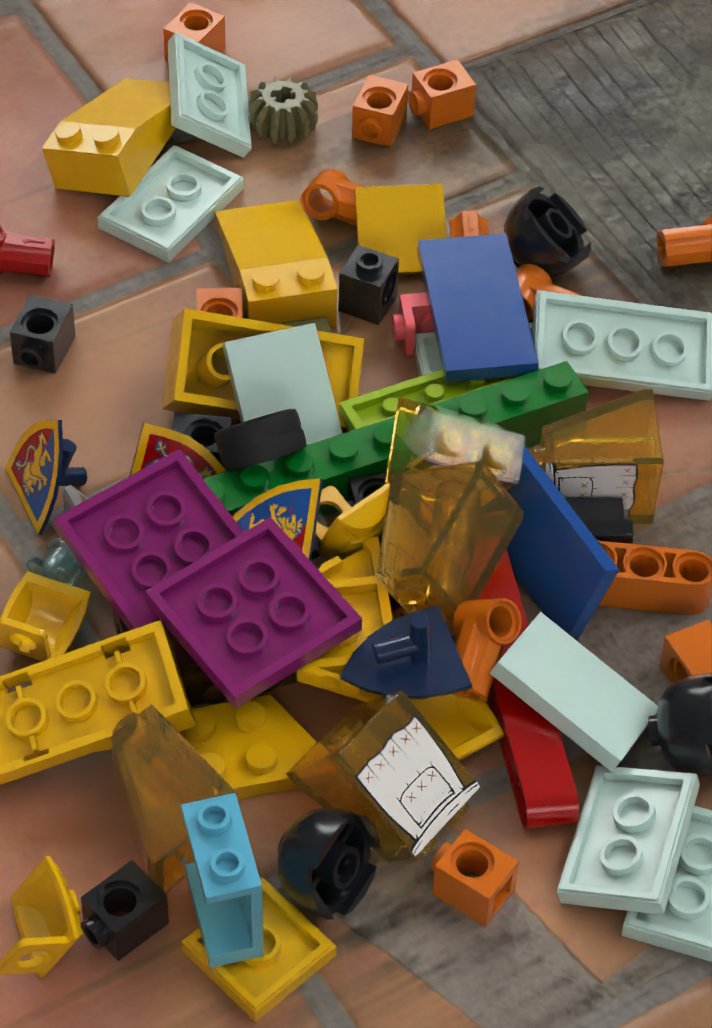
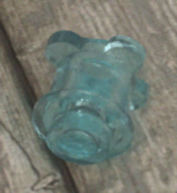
(57, 563)

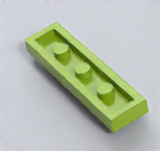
(426, 389)

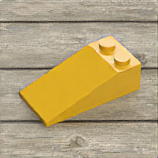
(111, 139)
(278, 263)
(198, 371)

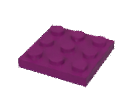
(145, 532)
(253, 611)

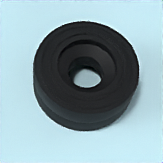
(260, 439)

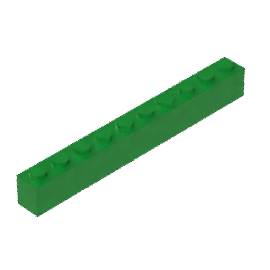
(516, 404)

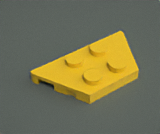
(358, 585)
(250, 744)

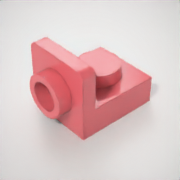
(412, 318)

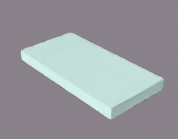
(625, 344)

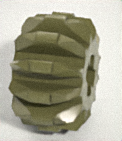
(283, 110)

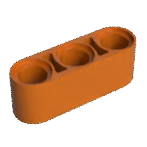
(658, 579)

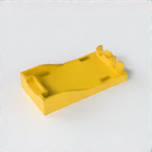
(84, 696)

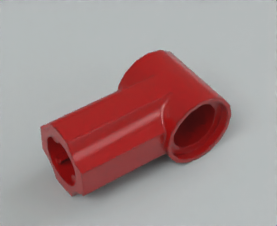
(26, 253)

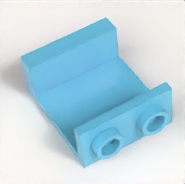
(223, 881)

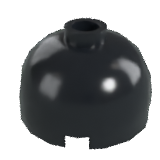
(546, 233)
(685, 725)
(327, 860)

